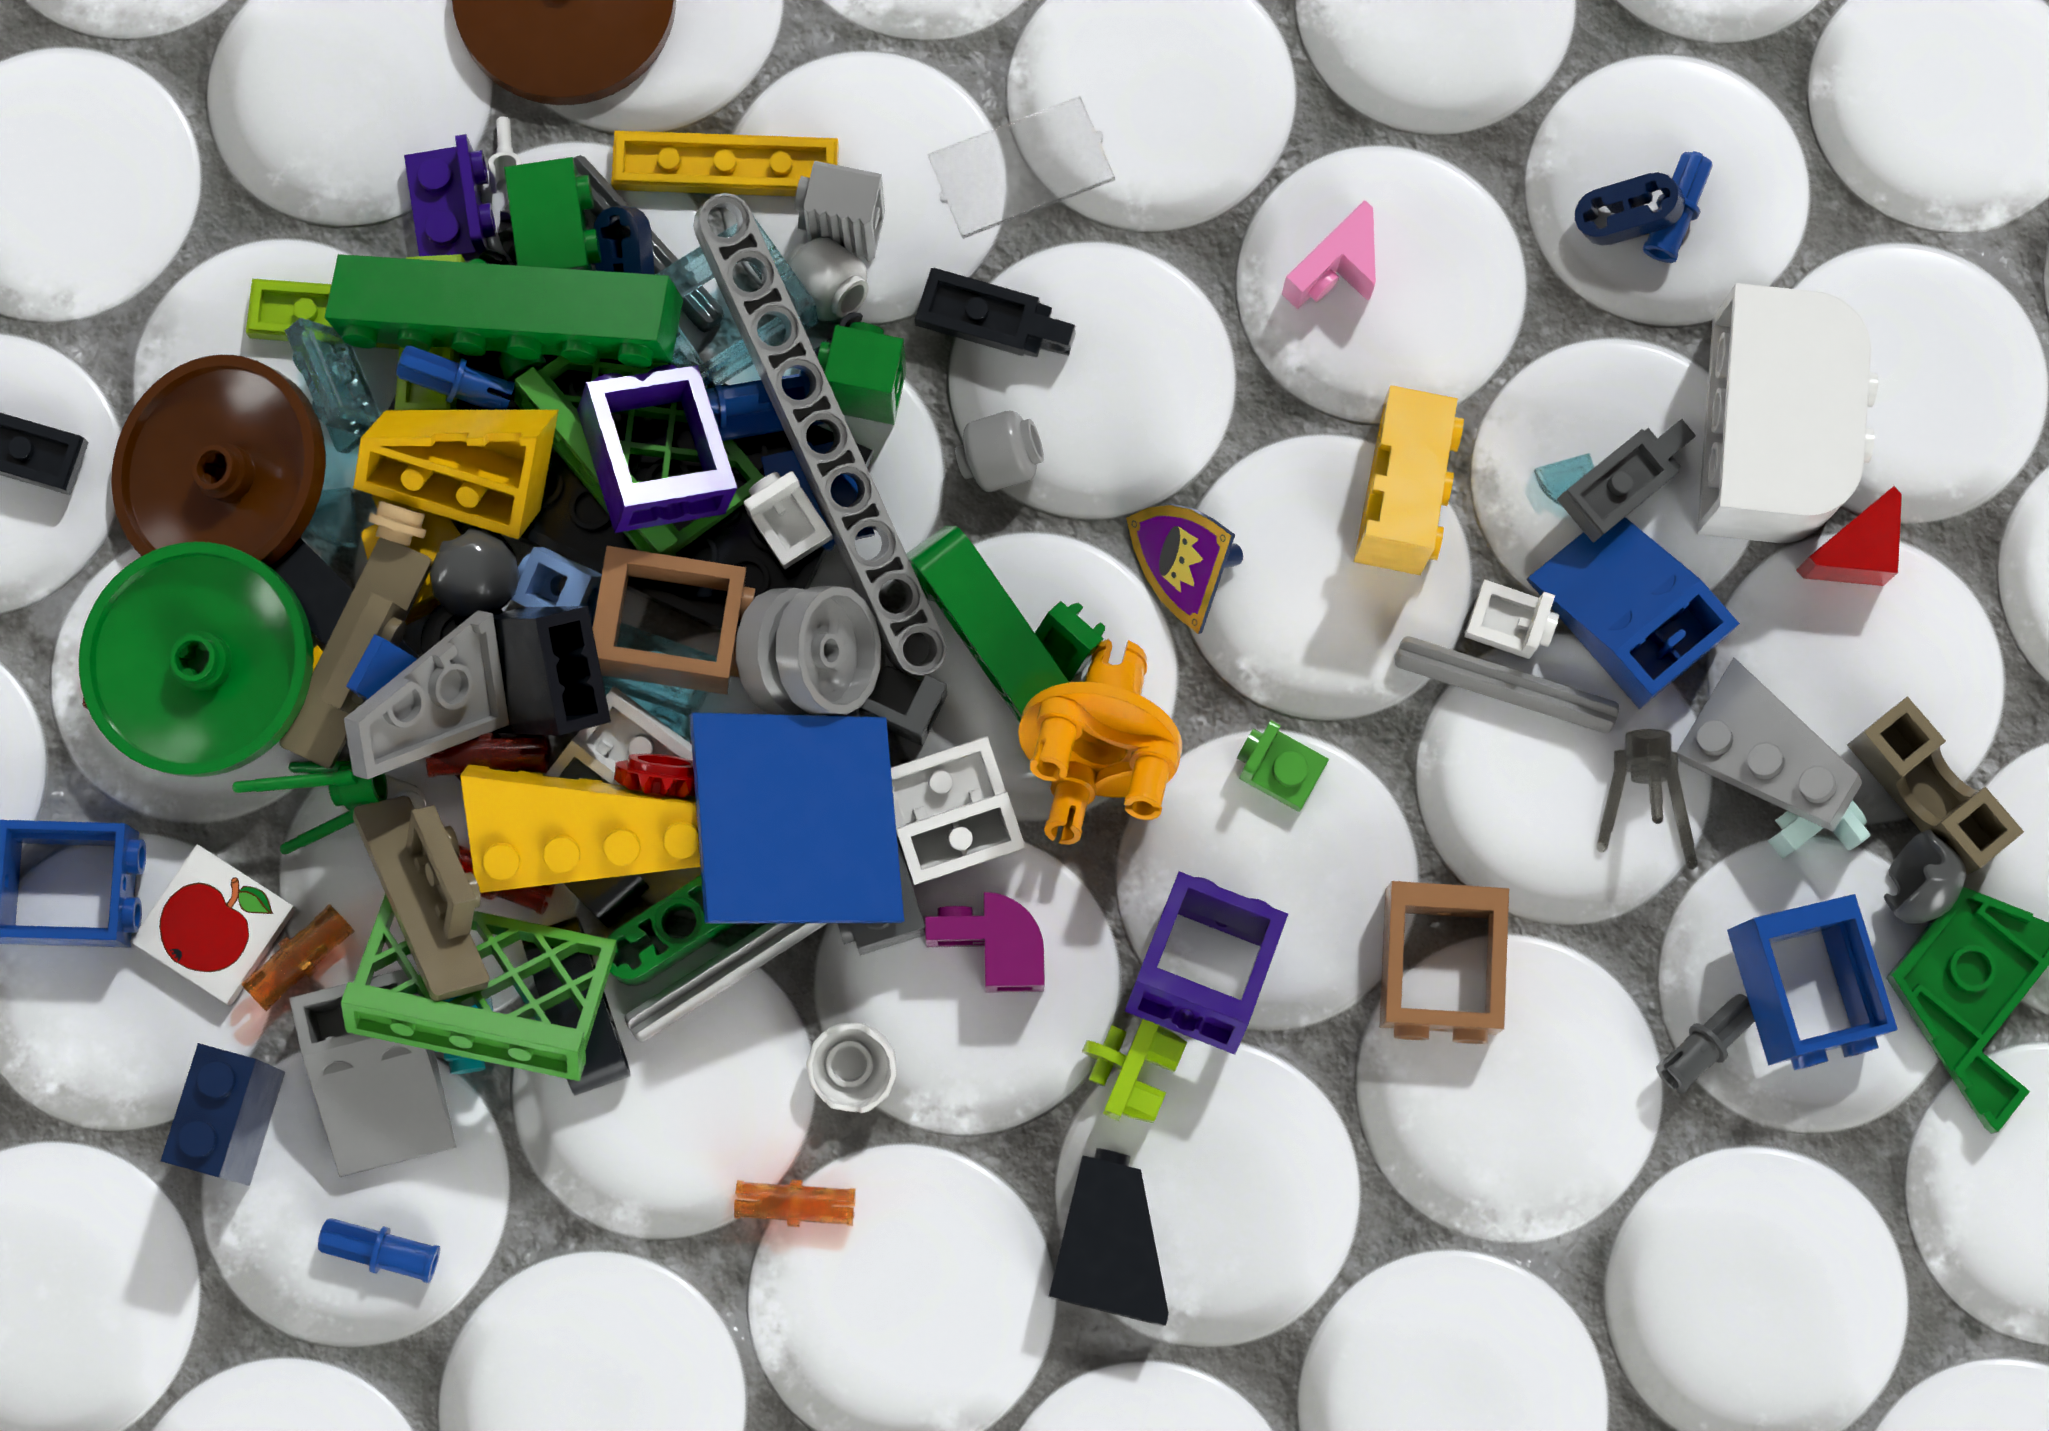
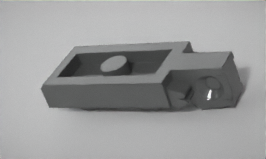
(1625, 479)

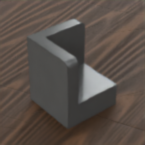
(906, 703)

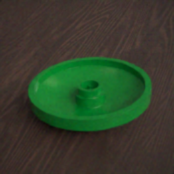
(196, 659)

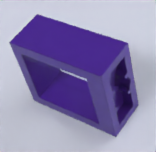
(664, 499)
(1212, 1014)

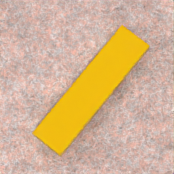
(716, 162)

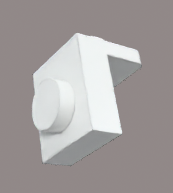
(786, 518)
(1512, 619)

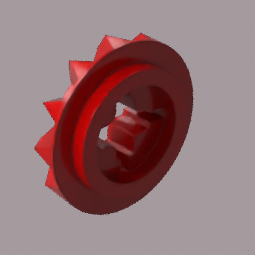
(656, 774)

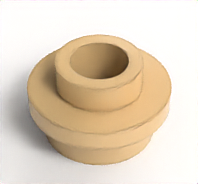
(397, 523)

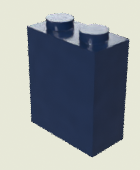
(223, 1114)

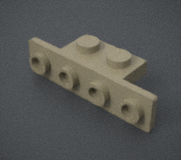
(375, 607)
(426, 891)

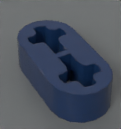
(1631, 214)
(629, 254)

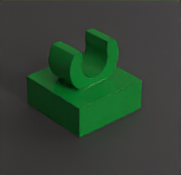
(1069, 638)

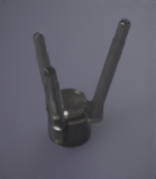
(1651, 762)

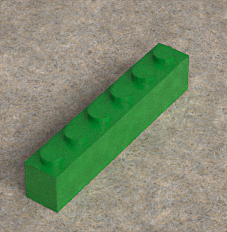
(505, 309)

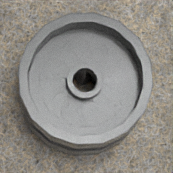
(808, 651)

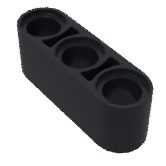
(604, 1050)

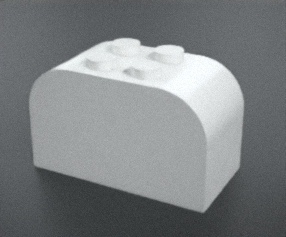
(1783, 413)

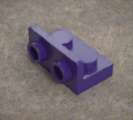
(448, 200)

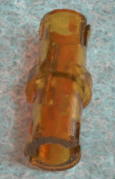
(297, 957)
(795, 1203)

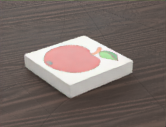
(213, 925)

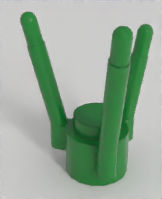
(343, 789)

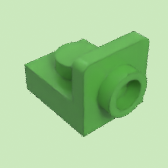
(1280, 766)

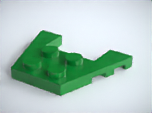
(1962, 987)

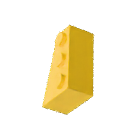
(461, 464)
(1409, 481)

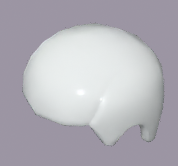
(852, 1067)

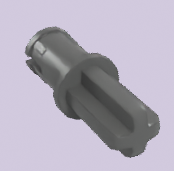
(1706, 1044)

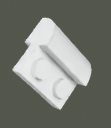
(631, 731)
(953, 811)

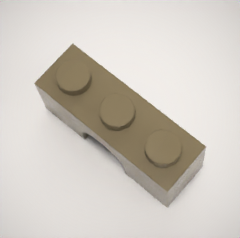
(1908, 763)

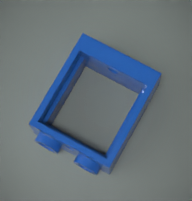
(128, 861)
(1854, 971)

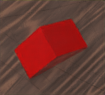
(1864, 549)

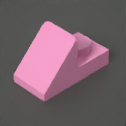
(1345, 251)

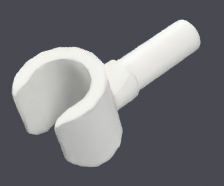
(504, 154)

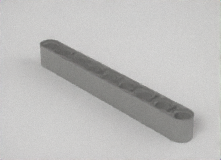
(819, 406)

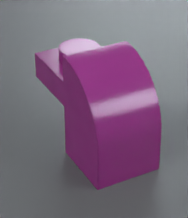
(1010, 940)

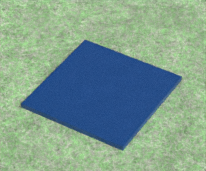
(795, 819)

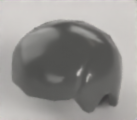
(474, 573)
(1927, 879)

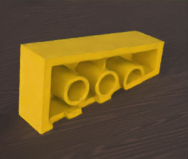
(570, 830)

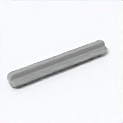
(1507, 684)
(715, 977)

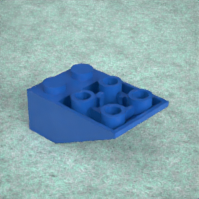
(1634, 608)

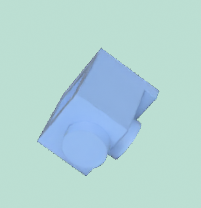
(540, 581)

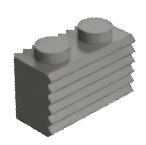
(842, 206)

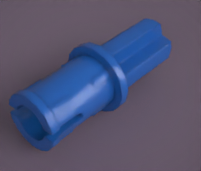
(1691, 178)
(453, 379)
(378, 1249)

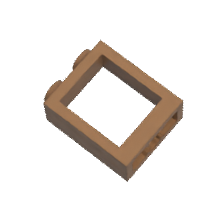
(659, 667)
(1444, 901)

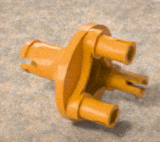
(1100, 742)

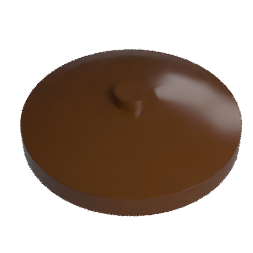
(564, 47)
(221, 459)

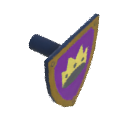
(1183, 558)

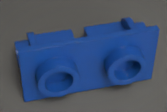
(747, 410)

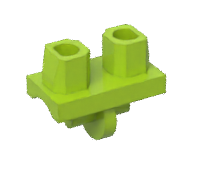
(1130, 1095)

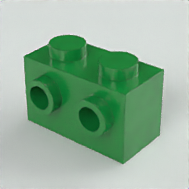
(549, 215)
(865, 371)

